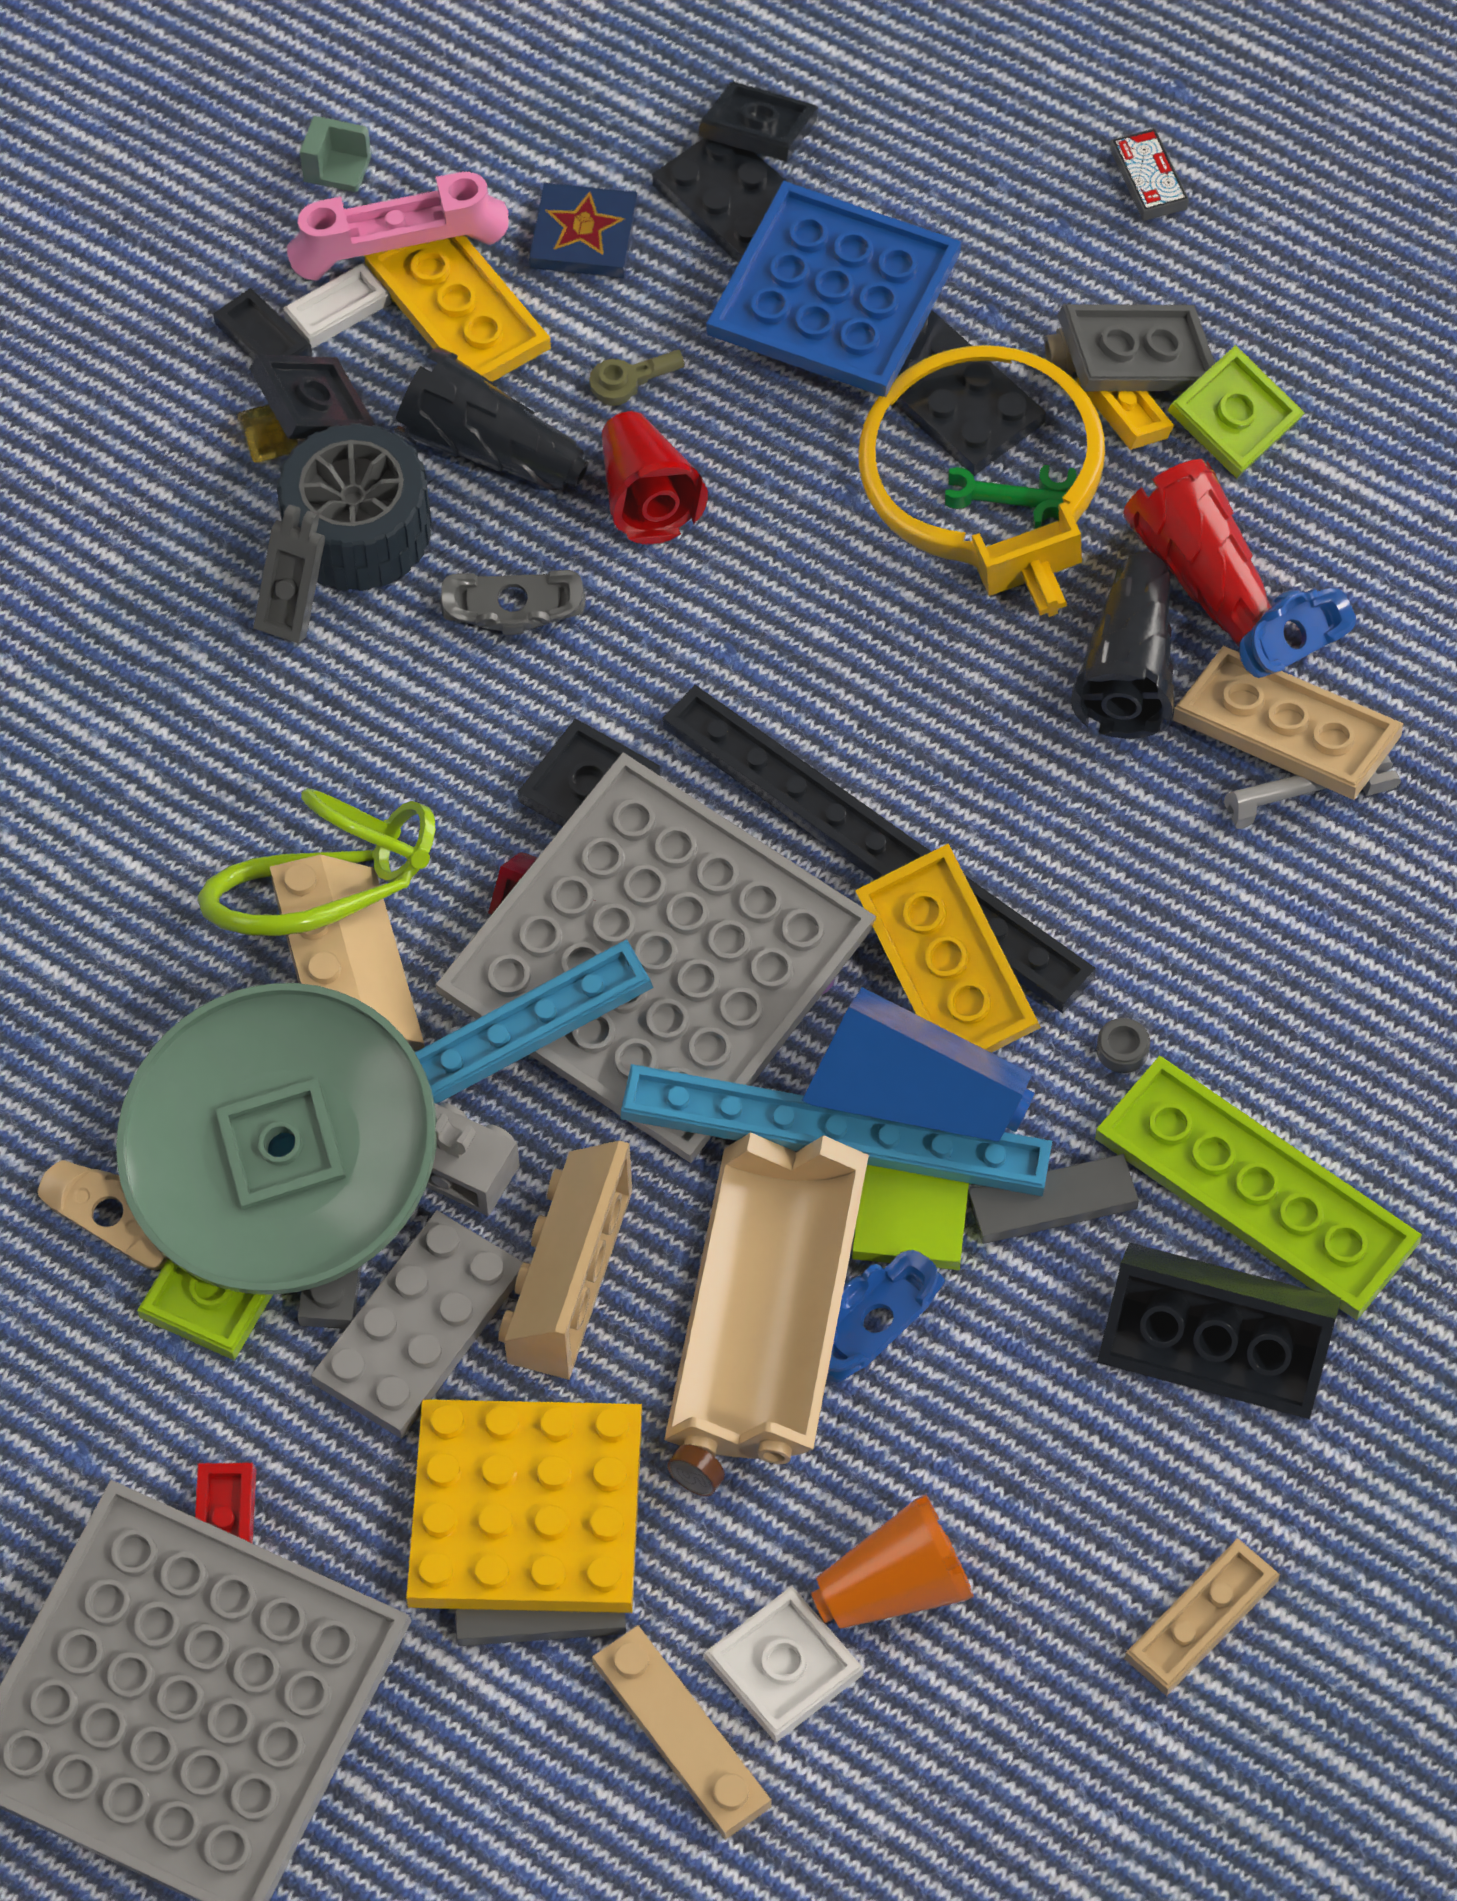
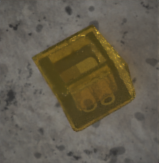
(264, 434)

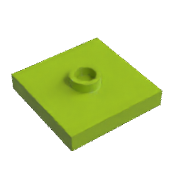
(1235, 411)

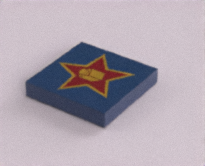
(583, 230)

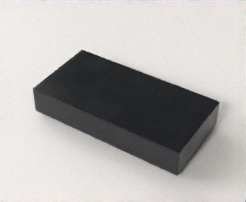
(259, 328)

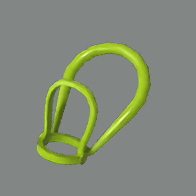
(350, 819)

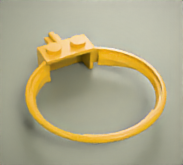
(1017, 560)

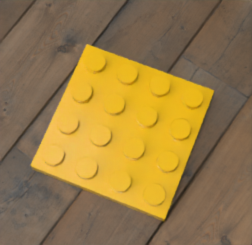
(525, 1506)

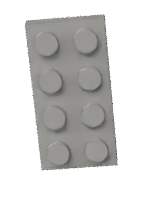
(418, 1324)

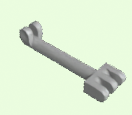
(1245, 801)

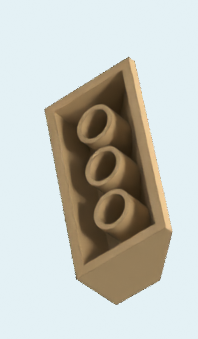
(353, 953)
(568, 1259)

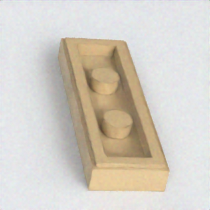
(1202, 1617)

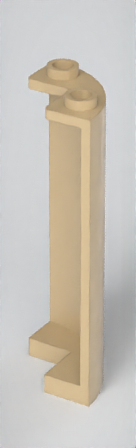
(767, 1299)

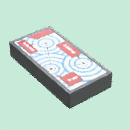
(1149, 174)

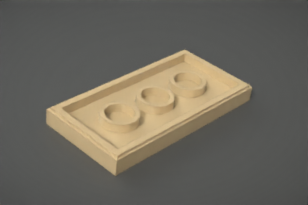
(1289, 723)

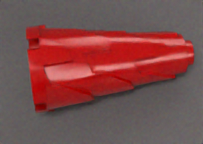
(1197, 538)

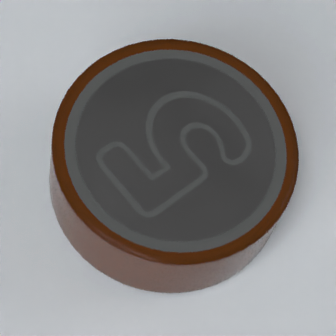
(696, 1470)

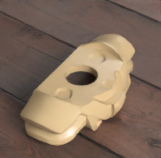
(75, 1193)

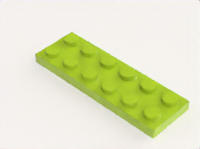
(1258, 1187)

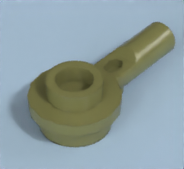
(617, 381)

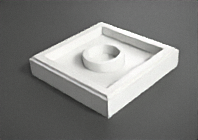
(783, 1663)

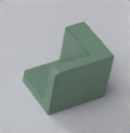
(335, 154)

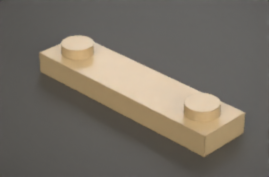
(682, 1732)

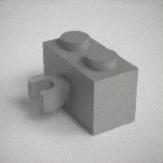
(471, 1160)

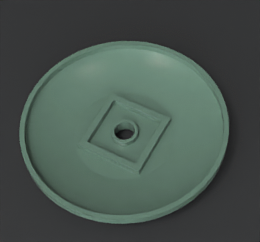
(264, 1067)

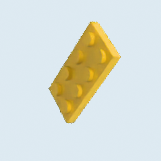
(460, 304)
(947, 952)

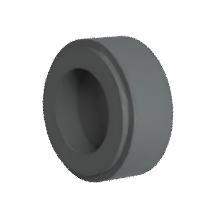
(1123, 1045)

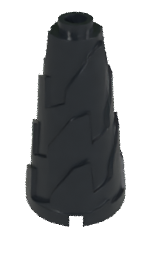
(473, 419)
(1128, 657)

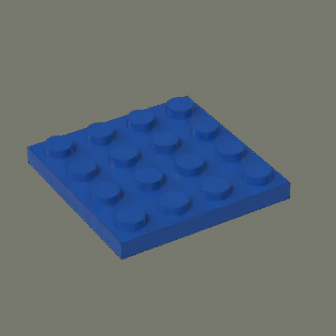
(834, 288)

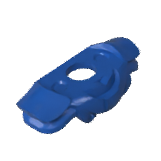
(1319, 616)
(901, 1287)

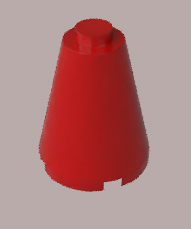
(649, 481)

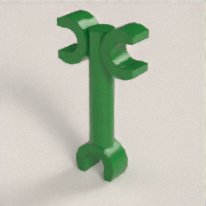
(1043, 499)

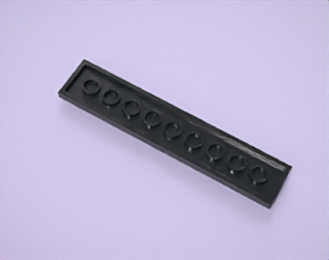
(962, 407)

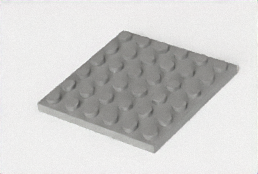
(714, 916)
(186, 1699)

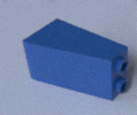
(917, 1074)

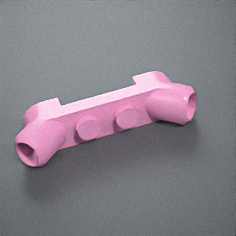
(337, 233)

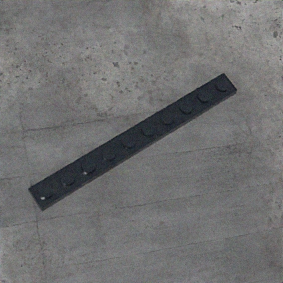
(861, 833)

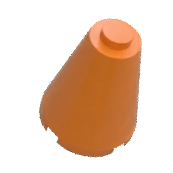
(894, 1571)

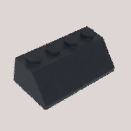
(1218, 1330)

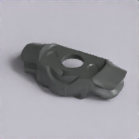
(549, 595)

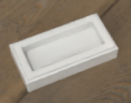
(337, 305)

